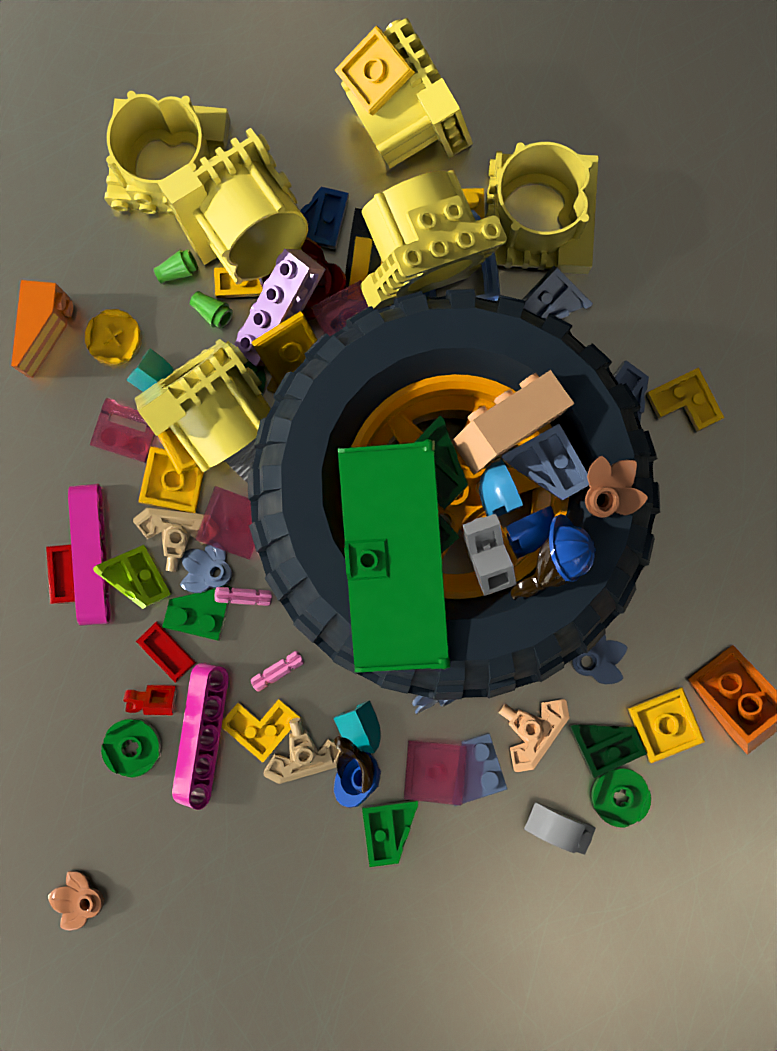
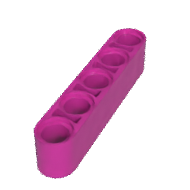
(88, 550)
(199, 753)

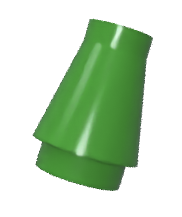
(177, 266)
(212, 310)

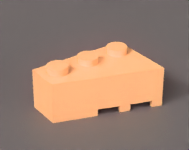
(511, 420)

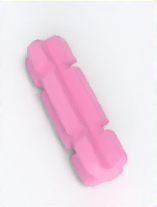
(243, 596)
(277, 671)

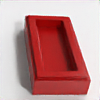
(60, 574)
(166, 651)

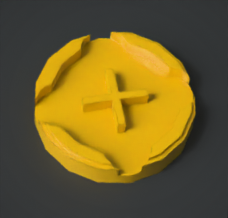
(113, 337)

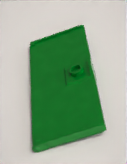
(394, 557)

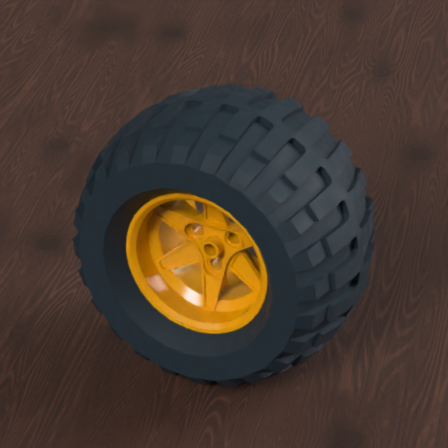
(373, 388)

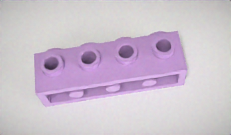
(281, 298)

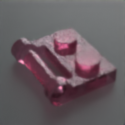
(119, 438)

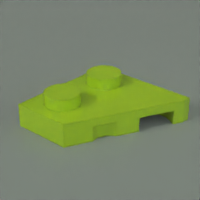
(135, 577)

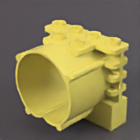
(419, 110)
(146, 119)
(568, 174)
(237, 209)
(425, 237)
(207, 404)

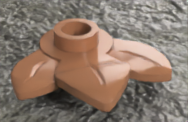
(615, 484)
(72, 901)

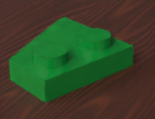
(196, 614)
(387, 830)

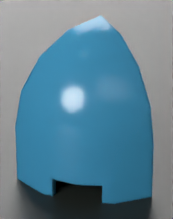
(498, 490)

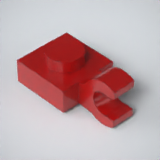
(155, 701)

